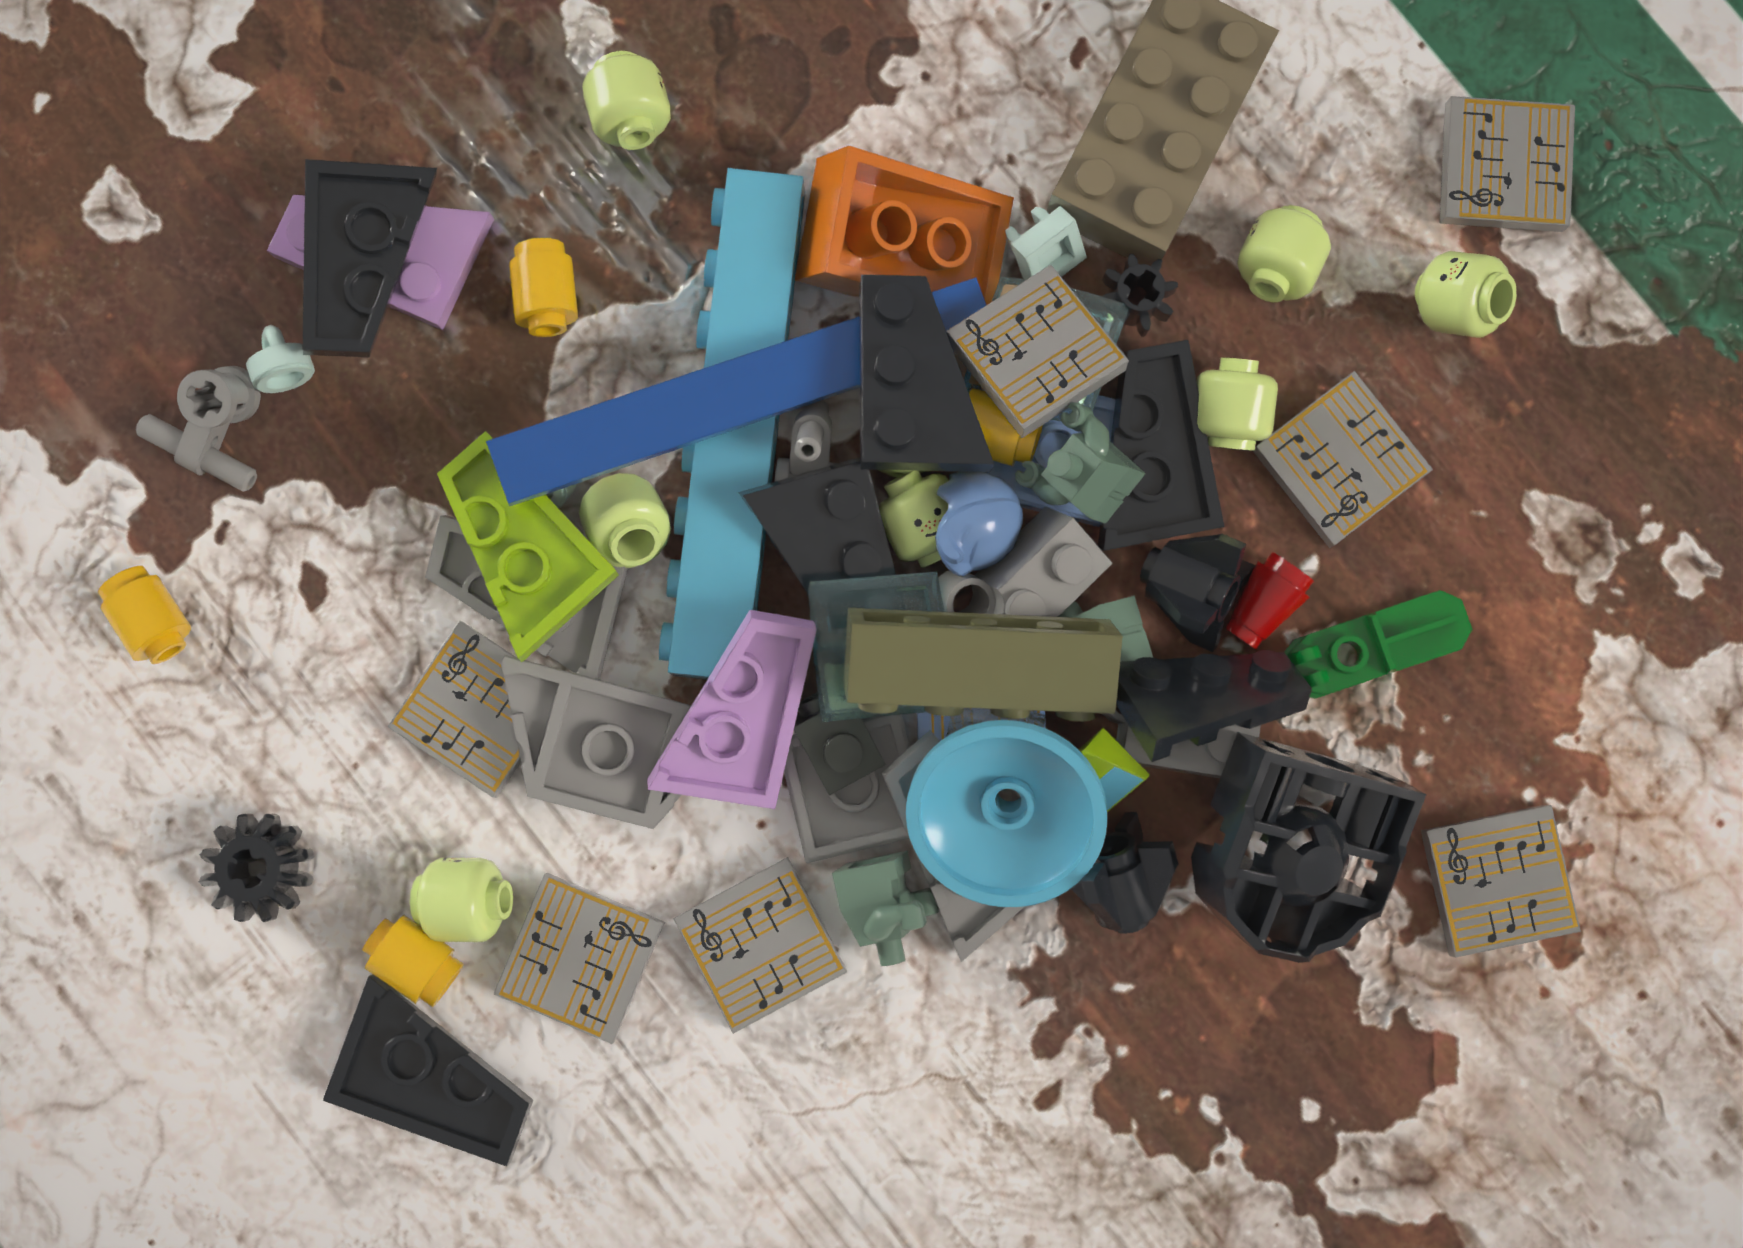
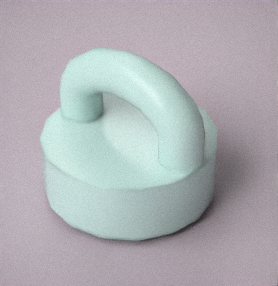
(279, 364)

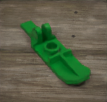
(1383, 642)

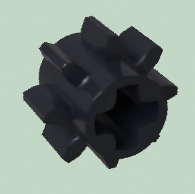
(1151, 281)

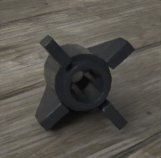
(1197, 583)
(1128, 878)

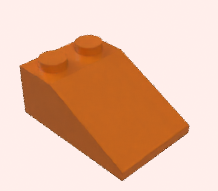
(899, 220)

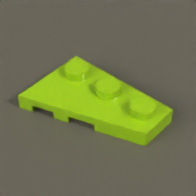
(528, 553)

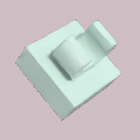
(1050, 241)

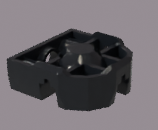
(1301, 893)

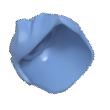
(979, 521)

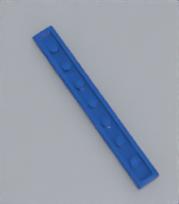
(694, 406)

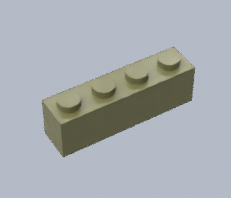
(981, 663)

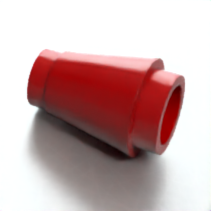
(1268, 599)

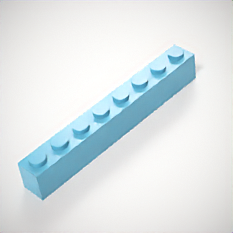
(749, 311)

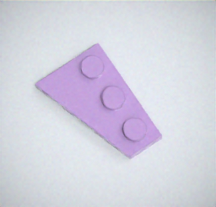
(434, 267)
(743, 718)

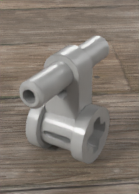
(208, 418)
(809, 442)

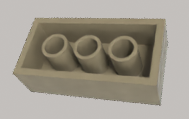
(1161, 124)

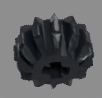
(248, 844)

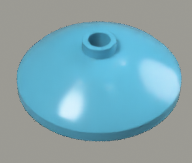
(998, 847)

